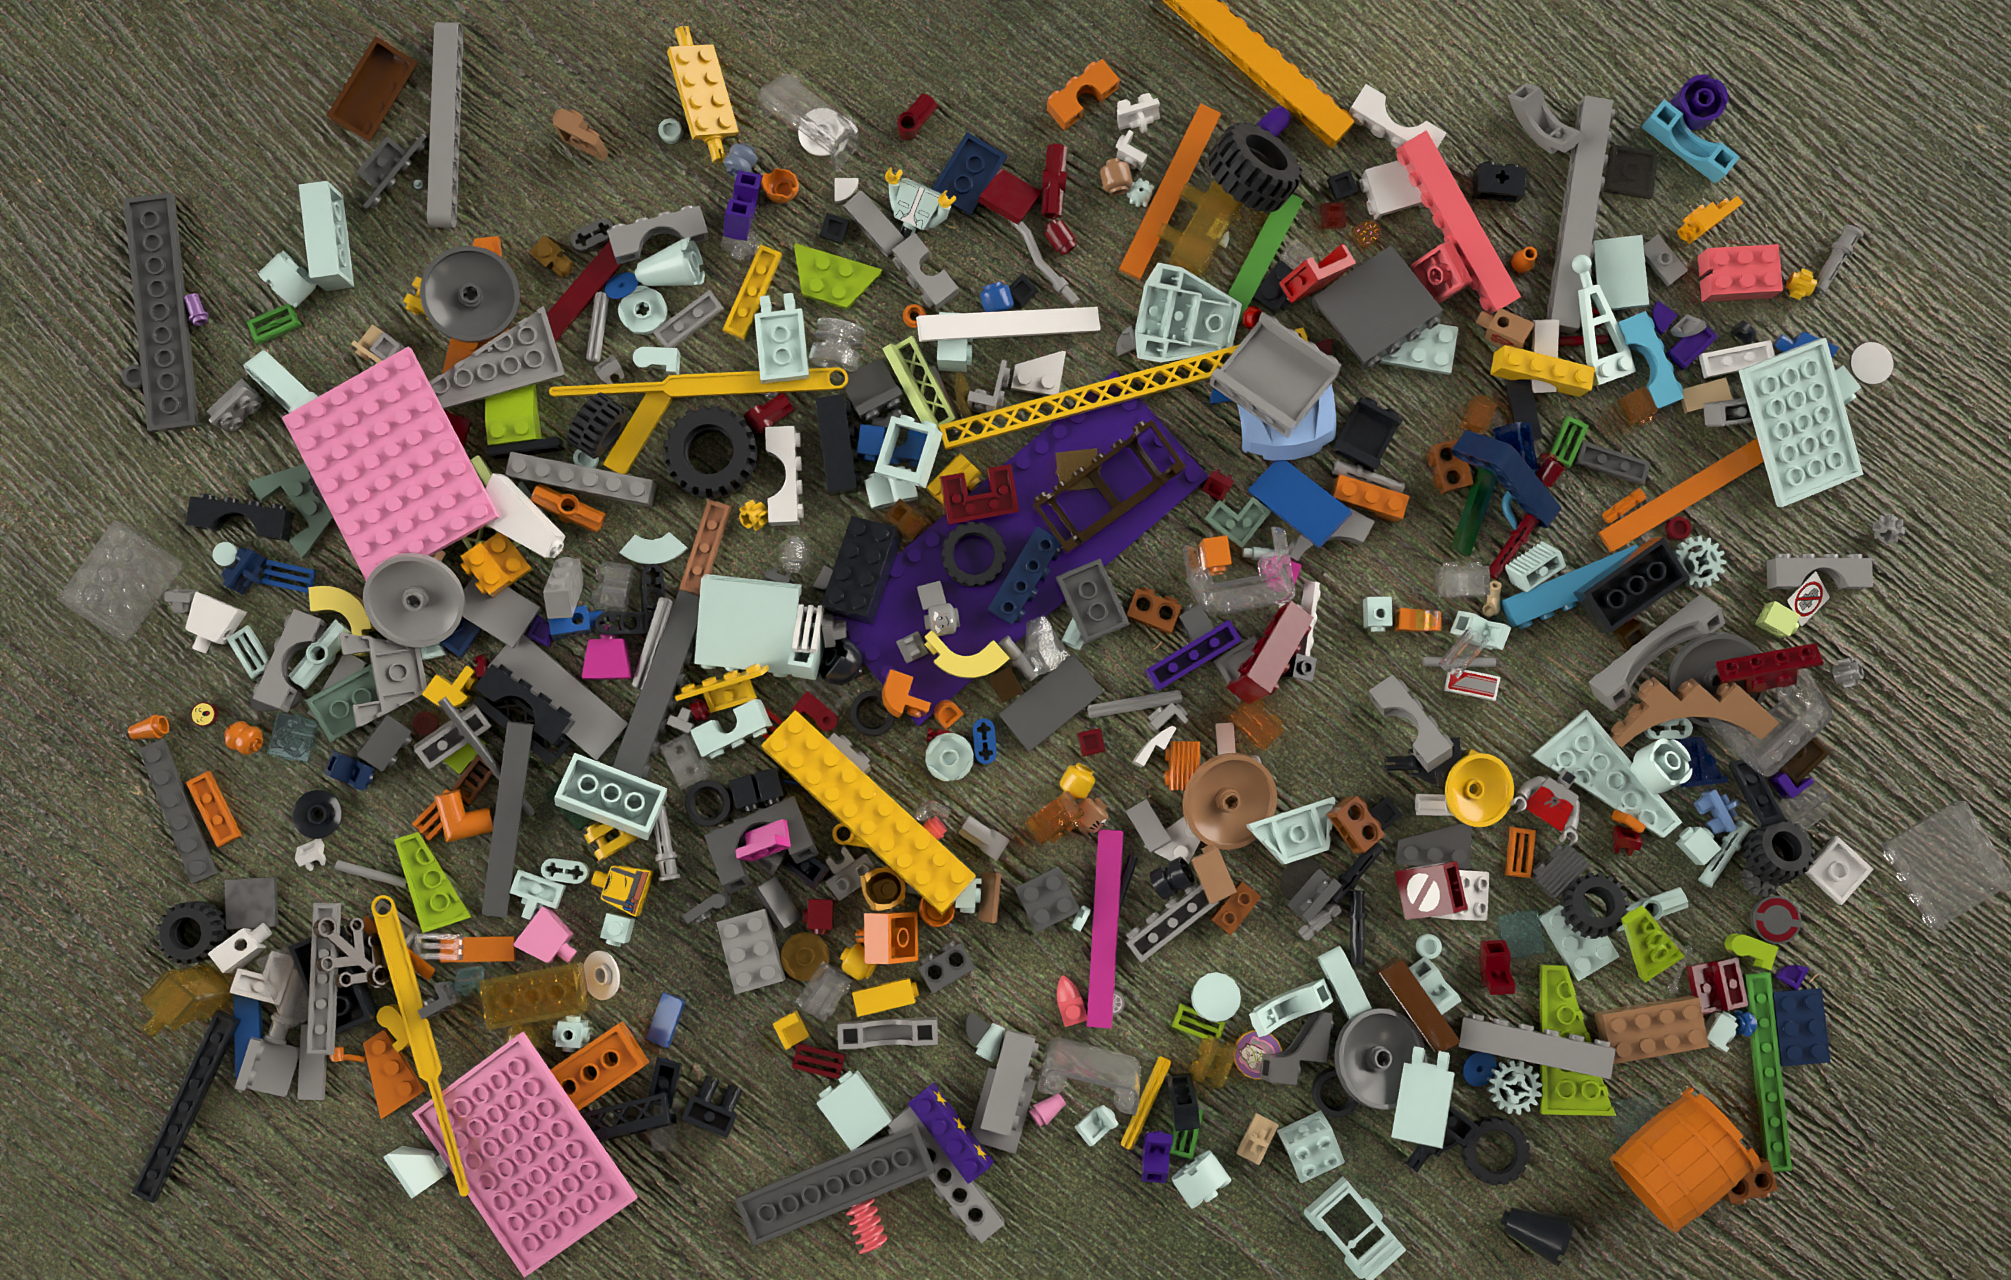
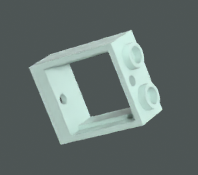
(928, 454)

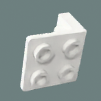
(1476, 894)

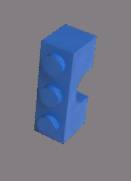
(872, 439)

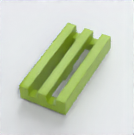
(1178, 1016)

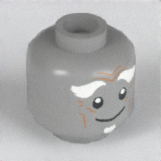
(942, 619)

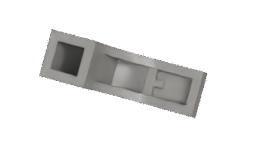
(1540, 123)

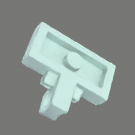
(536, 892)

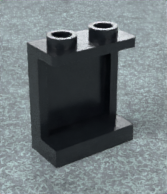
(1366, 434)

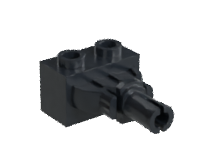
(1437, 776)
(1458, 1129)

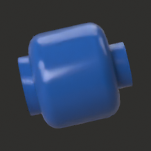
(996, 297)

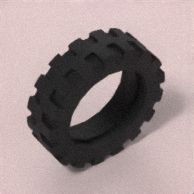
(986, 532)
(1518, 1161)

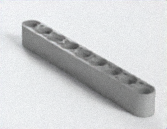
(445, 125)

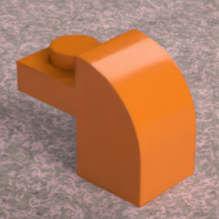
(896, 696)

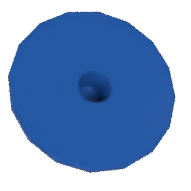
(621, 285)
(1478, 1068)

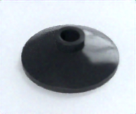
(306, 812)

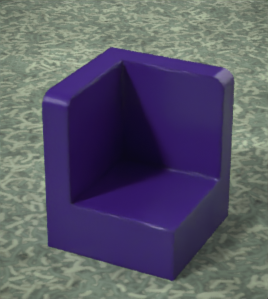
(1786, 788)

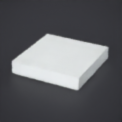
(1838, 870)

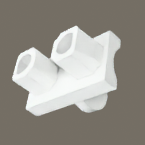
(1139, 114)

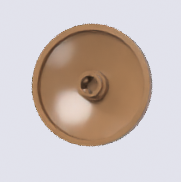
(1227, 796)

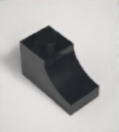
(1183, 1102)

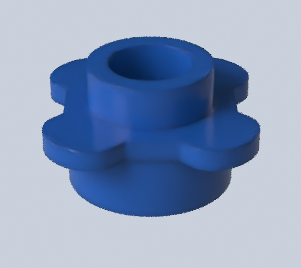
(1746, 1023)

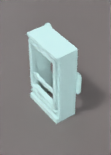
(1379, 1255)

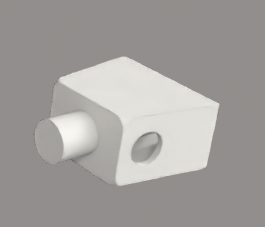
(212, 621)
(232, 952)

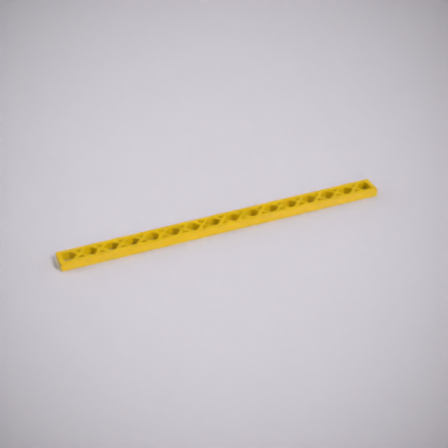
(1087, 406)

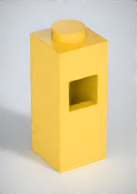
(885, 996)

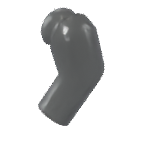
(884, 422)

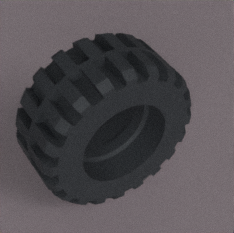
(1254, 167)
(693, 426)

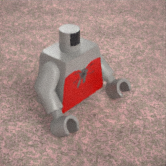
(1552, 802)

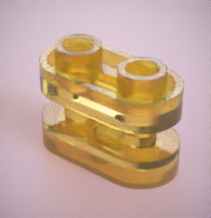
(1208, 1049)

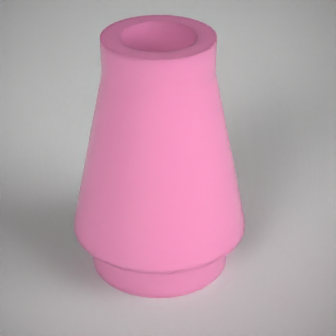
(1047, 1109)

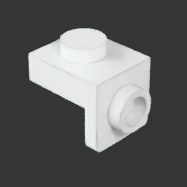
(1129, 154)

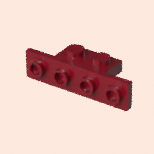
(1770, 668)

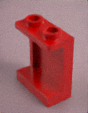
(1312, 277)

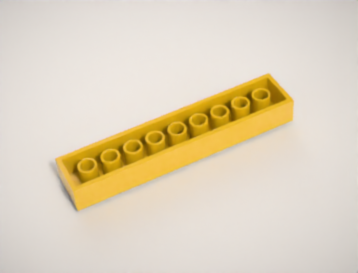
(868, 812)

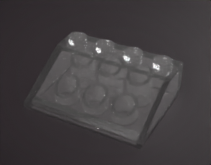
(120, 581)

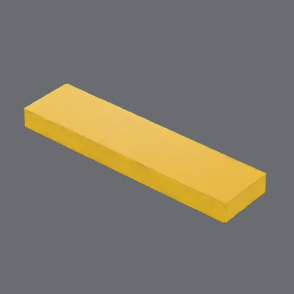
(754, 286)
(637, 432)

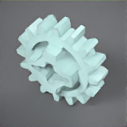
(1707, 557)
(1512, 1096)

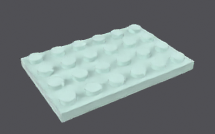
(1801, 422)

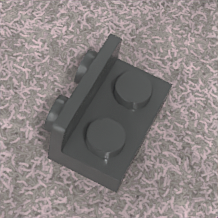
(1313, 895)
(447, 999)

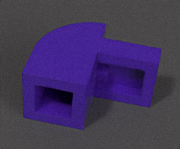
(1156, 1157)

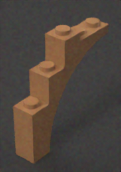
(1692, 700)

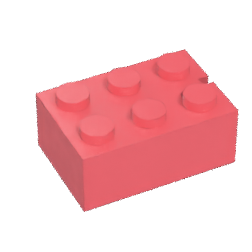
(1740, 273)

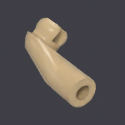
(1493, 600)

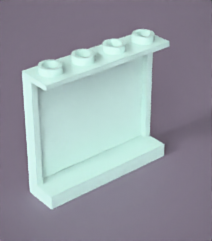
(746, 623)

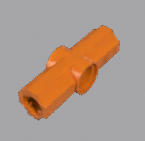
(581, 514)

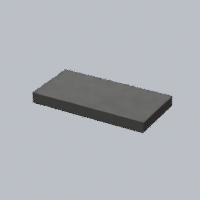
(1051, 703)

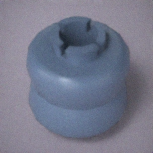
(740, 158)

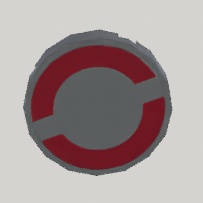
(1775, 919)

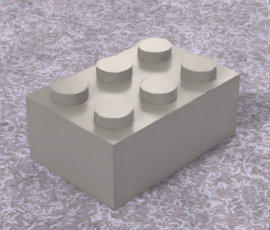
(751, 951)

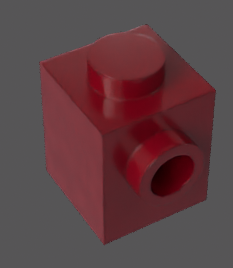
(819, 915)

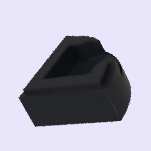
(1744, 332)

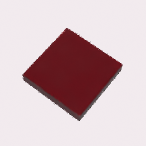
(1009, 196)

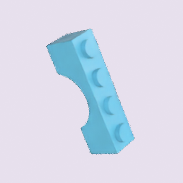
(1669, 128)
(1641, 337)

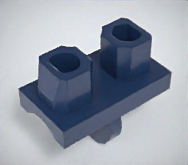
(245, 571)

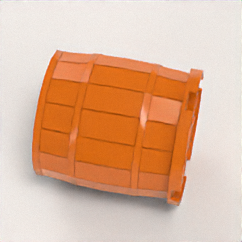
(1684, 1160)

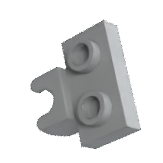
(847, 872)

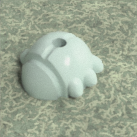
(1137, 197)

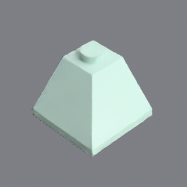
(416, 1168)

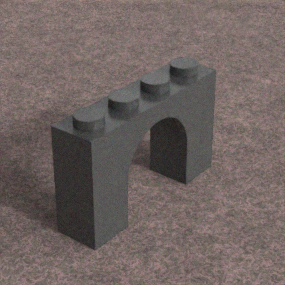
(724, 841)

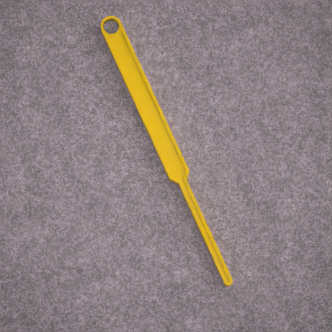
(711, 385)
(417, 1029)

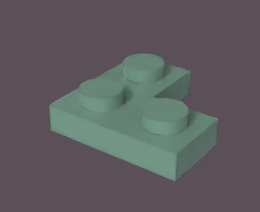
(1237, 527)

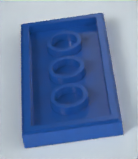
(1300, 502)

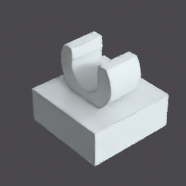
(309, 852)

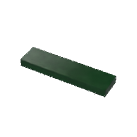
(1473, 512)

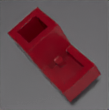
(1495, 967)

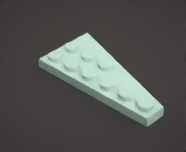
(1605, 772)

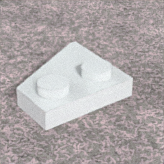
(1039, 375)

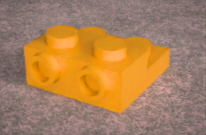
(1705, 218)
(495, 564)

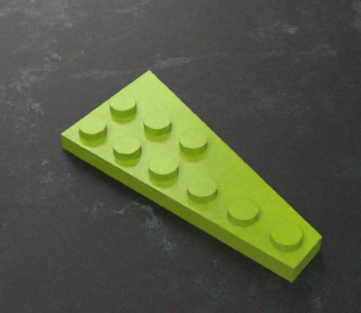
(1565, 1090)

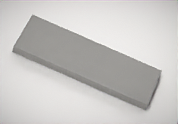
(595, 722)

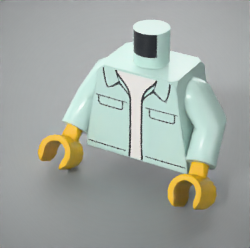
(916, 203)

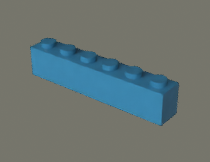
(1554, 594)

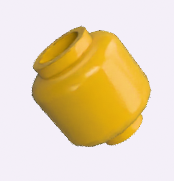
(1078, 780)
(855, 964)

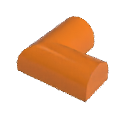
(458, 823)

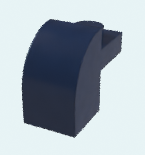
(350, 770)

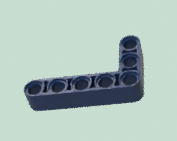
(1511, 472)

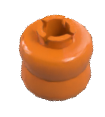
(243, 738)

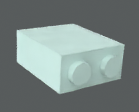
(853, 1109)

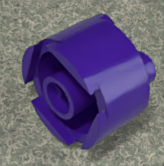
(1701, 101)

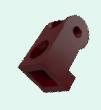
(824, 717)

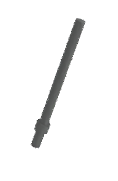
(478, 746)

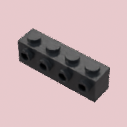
(837, 445)

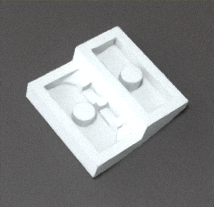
(1158, 742)

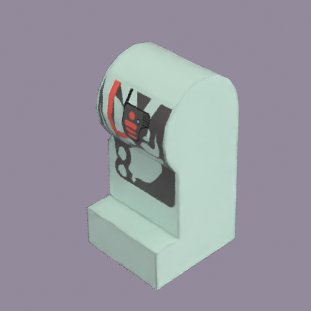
(657, 358)

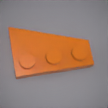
(390, 1074)

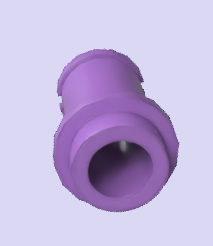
(196, 311)

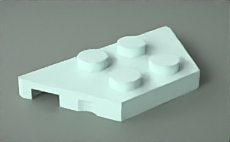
(1296, 832)

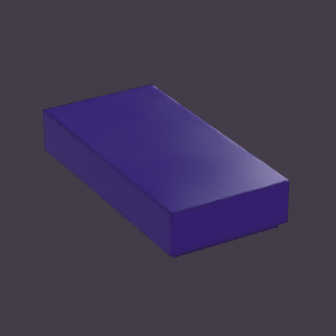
(1690, 347)

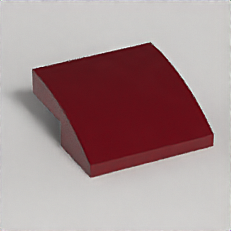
(1718, 985)

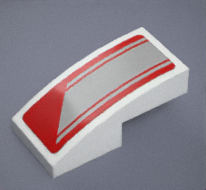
(1473, 684)

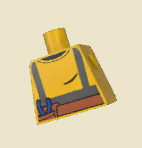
(624, 887)

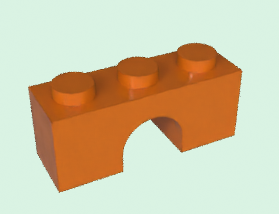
(1096, 80)
(1381, 501)

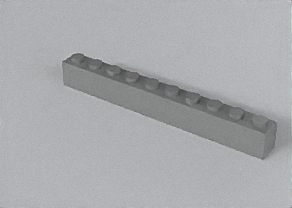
(1580, 209)

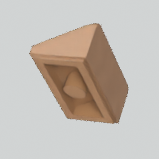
(989, 897)

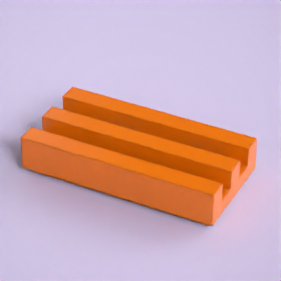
(423, 829)
(1511, 850)

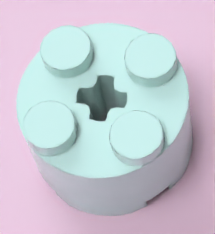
(288, 279)
(1662, 765)
(1200, 1179)

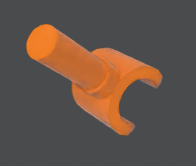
(340, 1056)

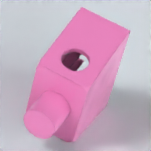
(546, 937)

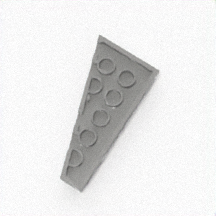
(506, 363)

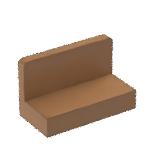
(1213, 874)

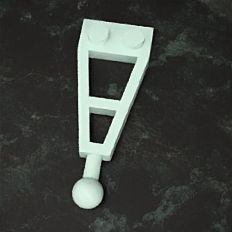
(1614, 365)

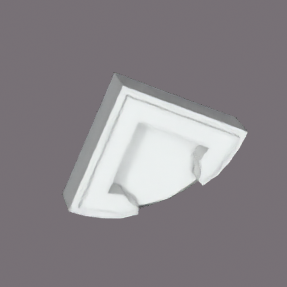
(845, 188)

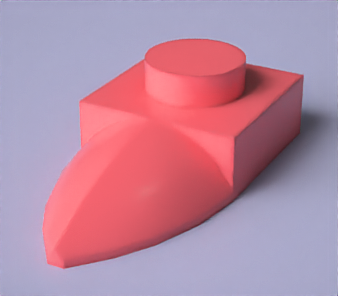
(1070, 1002)

